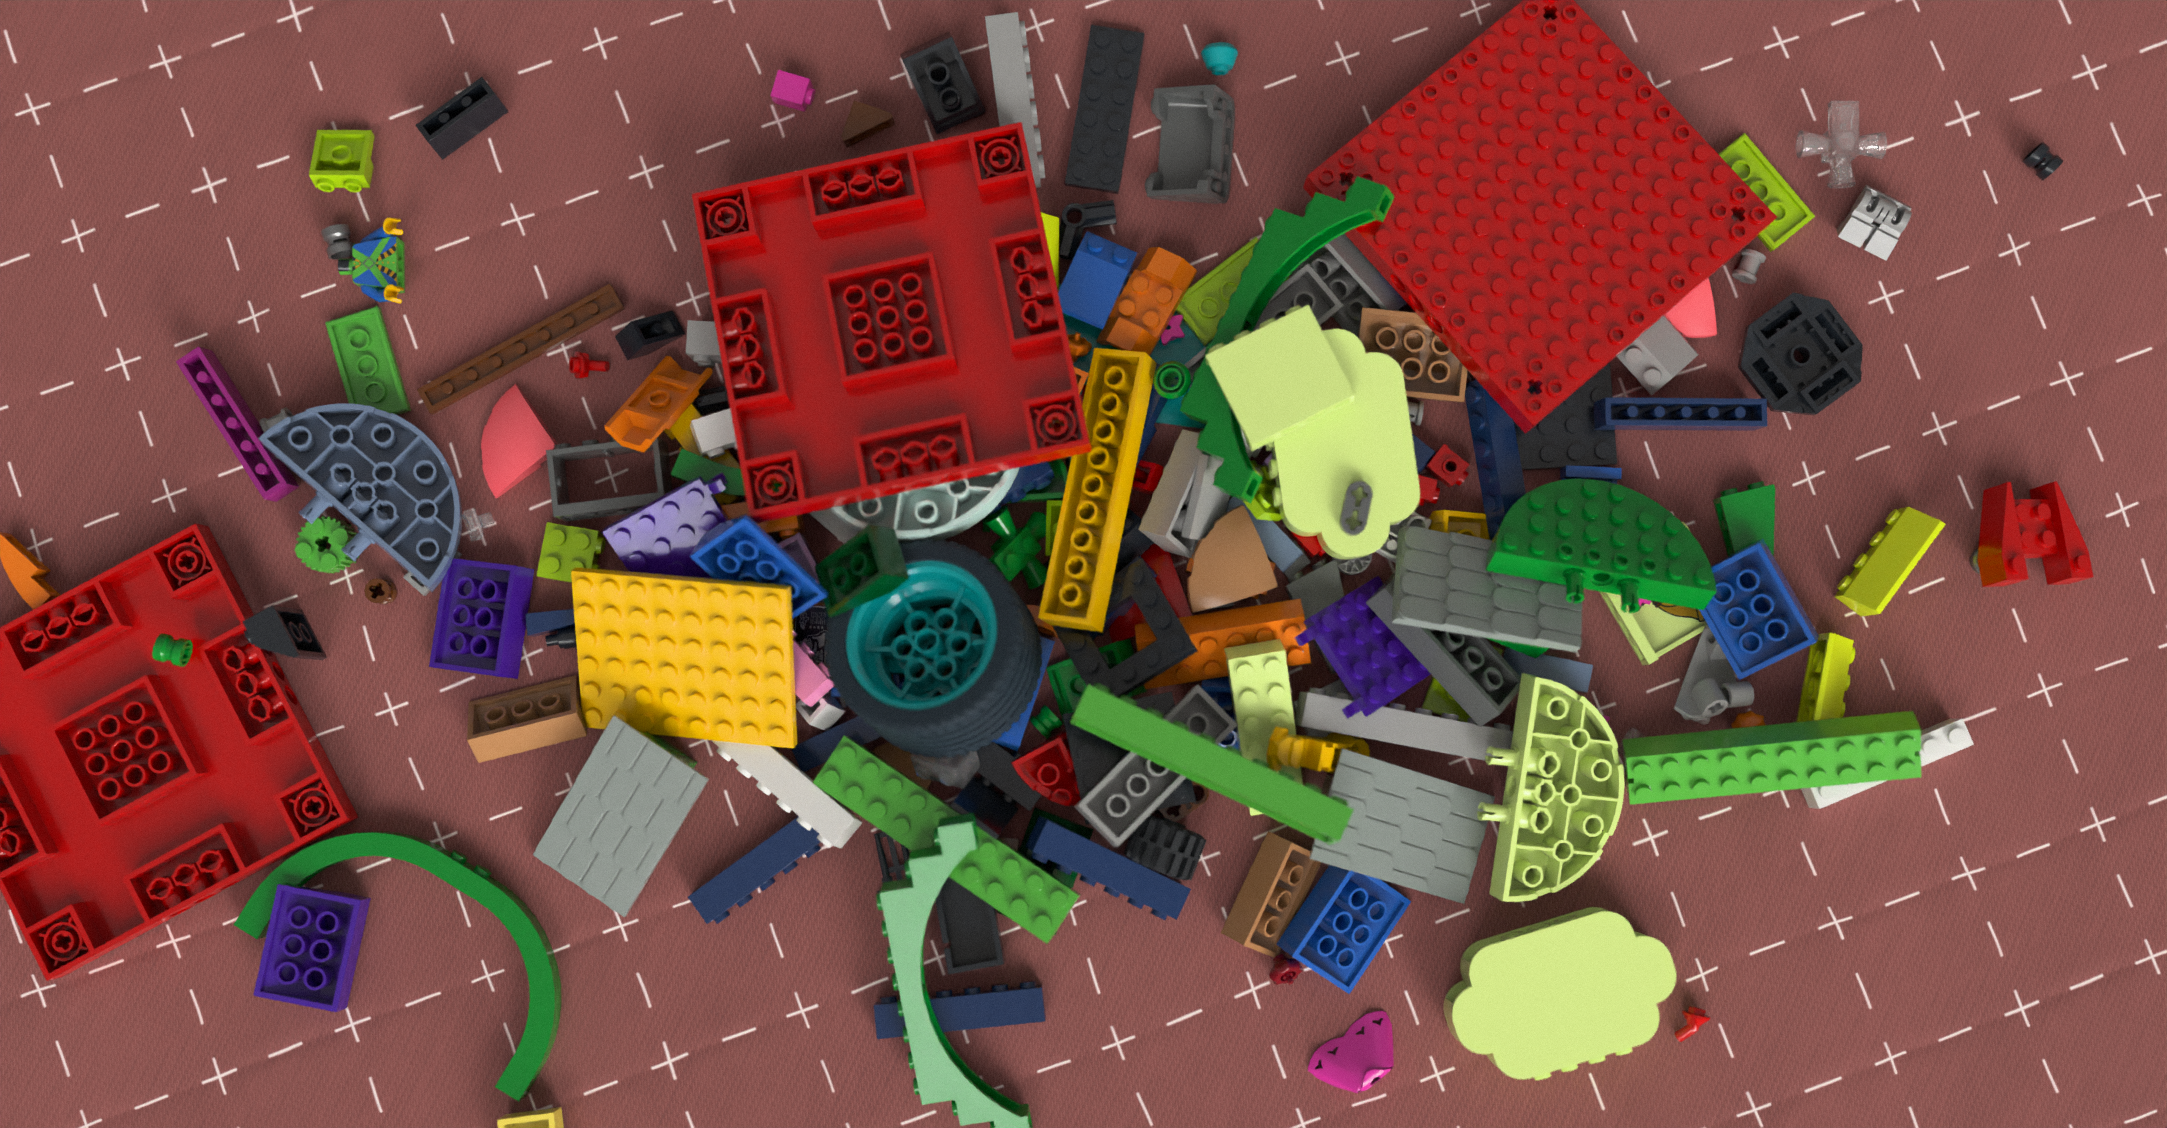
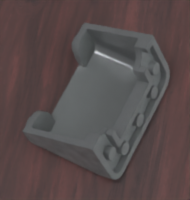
(1193, 144)

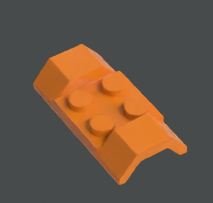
(1148, 301)
(655, 405)

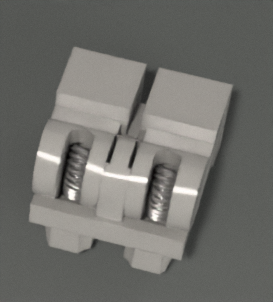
(1877, 207)

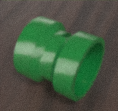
(171, 649)

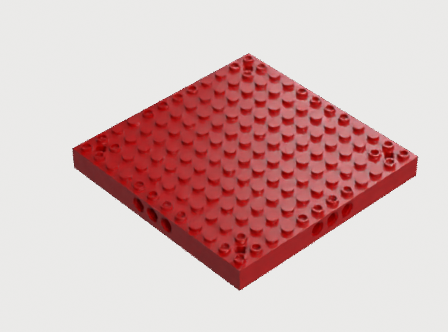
(1542, 204)
(889, 323)
(142, 777)

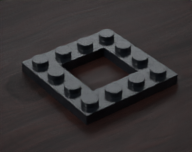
(1168, 650)

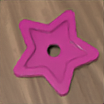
(1174, 332)

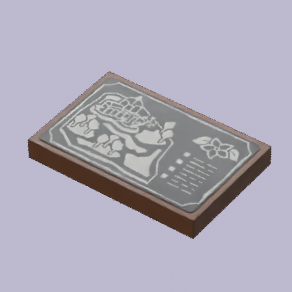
(811, 629)

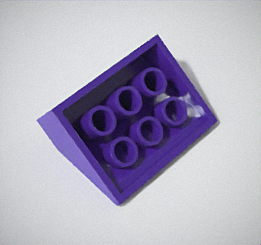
(482, 618)
(312, 947)

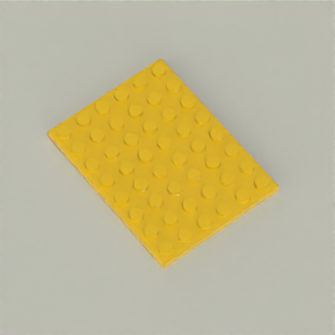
(686, 656)

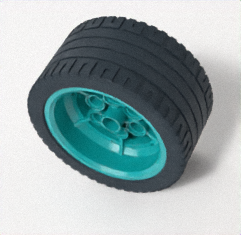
(974, 704)

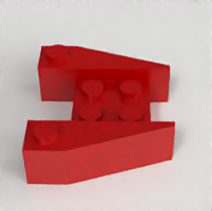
(2030, 529)

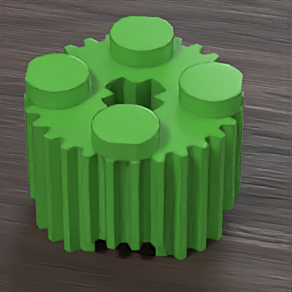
(313, 541)

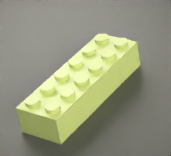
(1260, 698)

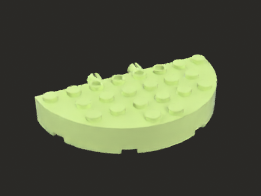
(1558, 792)

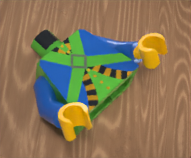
(378, 263)

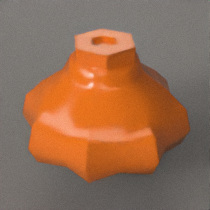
(1078, 346)
(1748, 719)

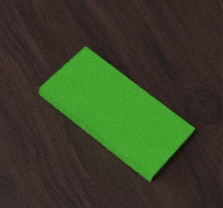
(368, 361)

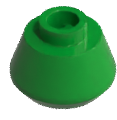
(1165, 378)

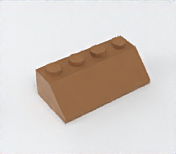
(525, 719)
(1271, 895)

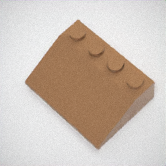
(1426, 362)

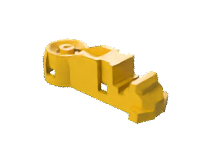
(1310, 751)

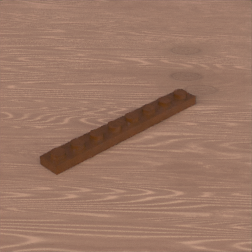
(521, 349)

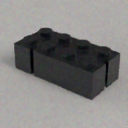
(971, 928)

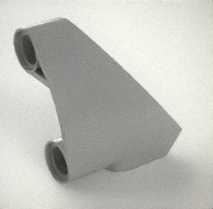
(1710, 682)

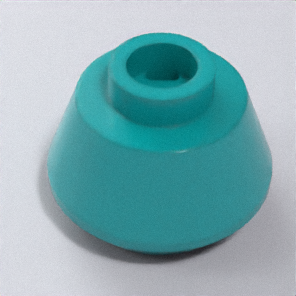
(1219, 57)

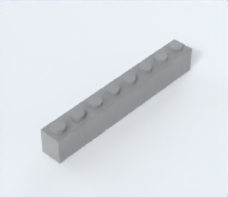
(1401, 726)

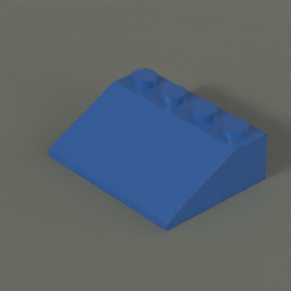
(747, 554)
(1756, 611)
(1343, 925)

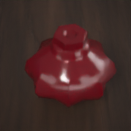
(1284, 970)

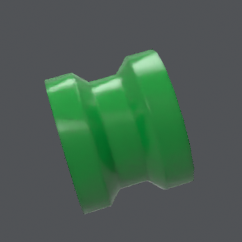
(1045, 721)

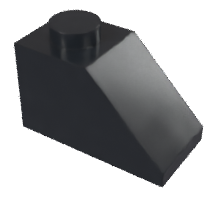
(649, 334)

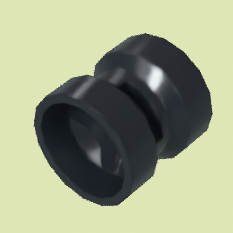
(2047, 165)

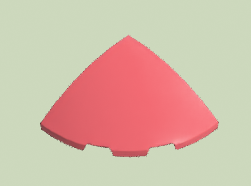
(1695, 313)
(513, 442)

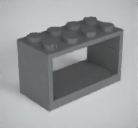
(605, 507)

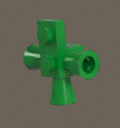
(1017, 547)

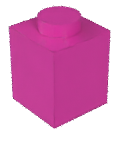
(792, 91)

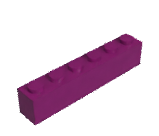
(236, 423)

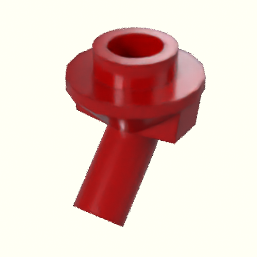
(581, 365)
(1695, 1018)

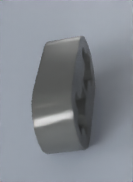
(1363, 509)

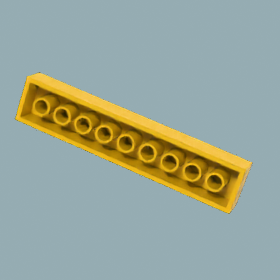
(1098, 491)

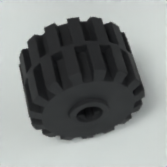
(1165, 847)

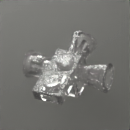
(1841, 143)

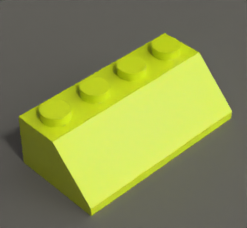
(1888, 561)
(1826, 678)

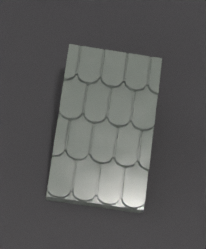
(1446, 589)
(621, 814)
(1405, 827)

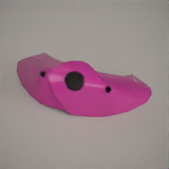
(1358, 1056)

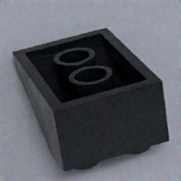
(942, 82)
(990, 809)

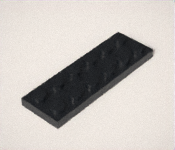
(1104, 109)

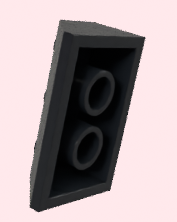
(284, 632)

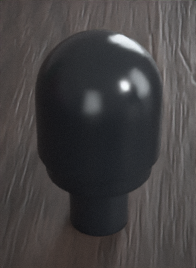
(564, 638)

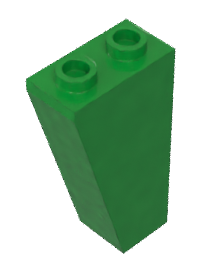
(1746, 516)

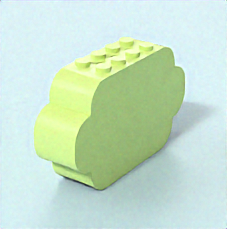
(1355, 443)
(1559, 993)

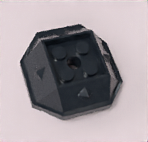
(1828, 350)

